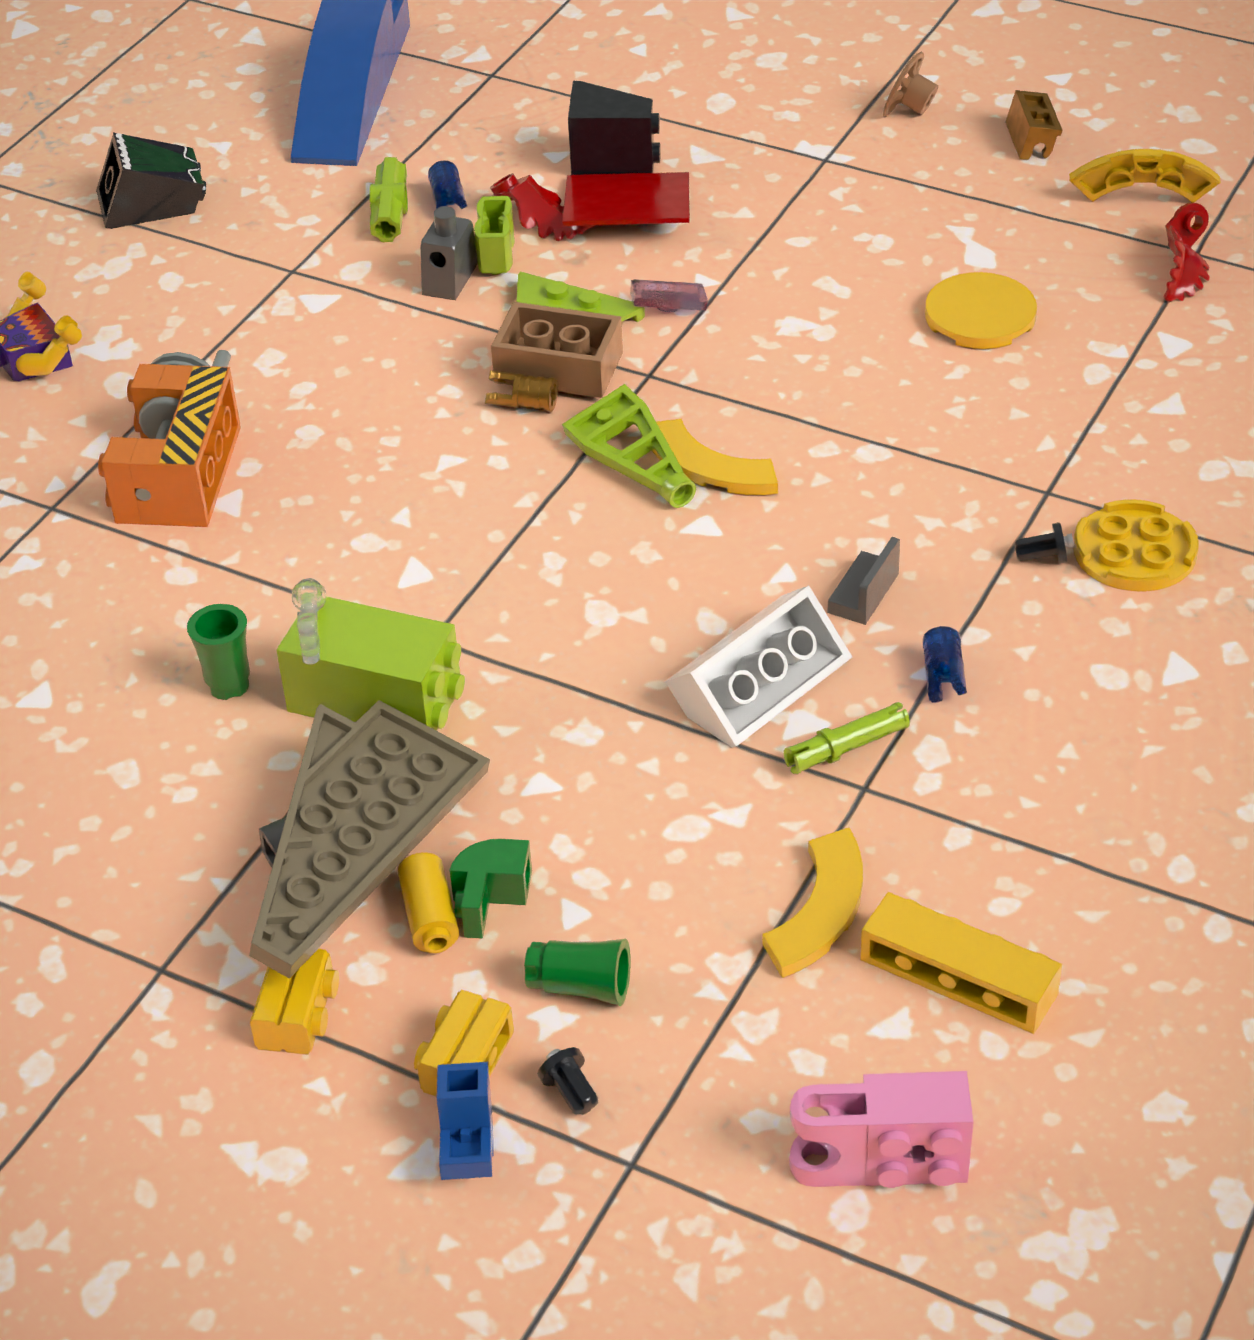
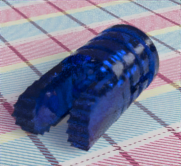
(446, 184)
(943, 661)

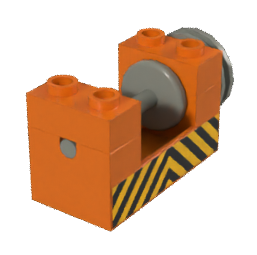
(185, 443)

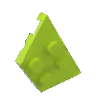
(558, 294)

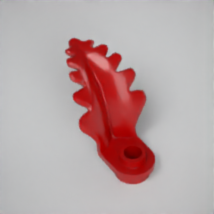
(536, 206)
(1187, 261)

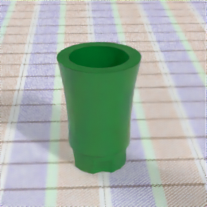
(222, 649)
(580, 968)

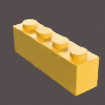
(961, 962)

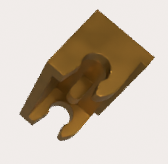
(1032, 122)

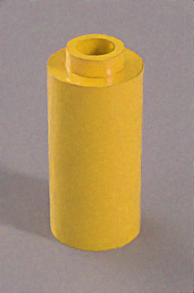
(428, 902)

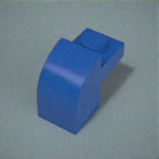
(465, 1121)

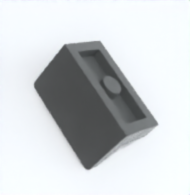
(866, 584)

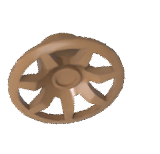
(916, 90)

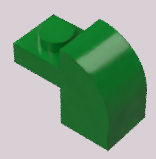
(486, 874)

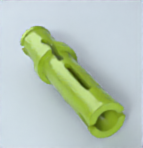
(831, 744)

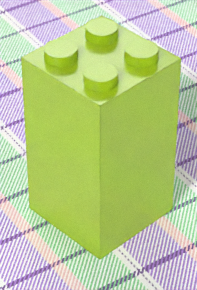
(372, 658)

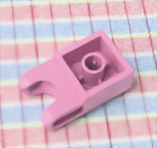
(885, 1131)

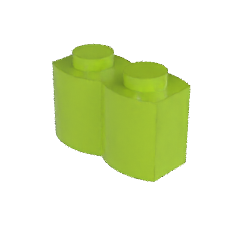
(494, 234)

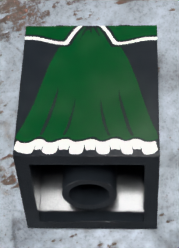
(148, 181)

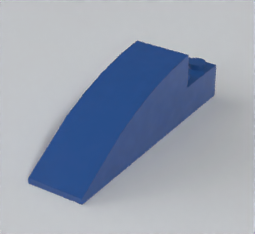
(346, 77)

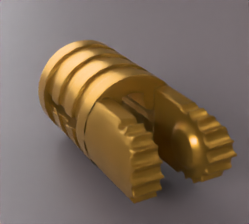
(526, 392)

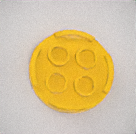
(980, 309)
(1135, 546)

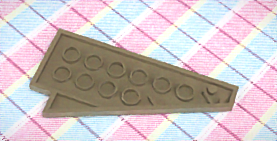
(353, 817)

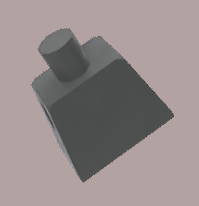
(447, 255)

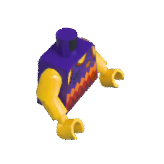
(29, 337)

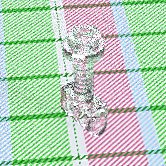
(308, 598)

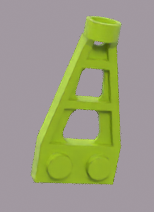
(610, 417)

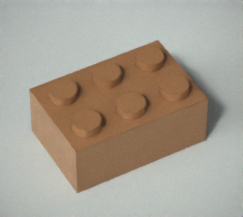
(560, 343)

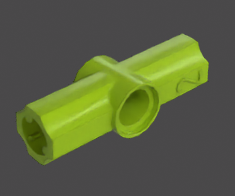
(388, 199)

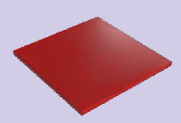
(626, 199)

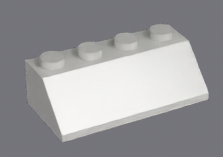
(760, 668)

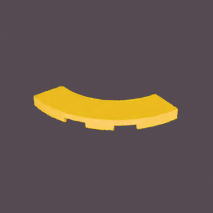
(1156, 166)
(711, 467)
(828, 909)

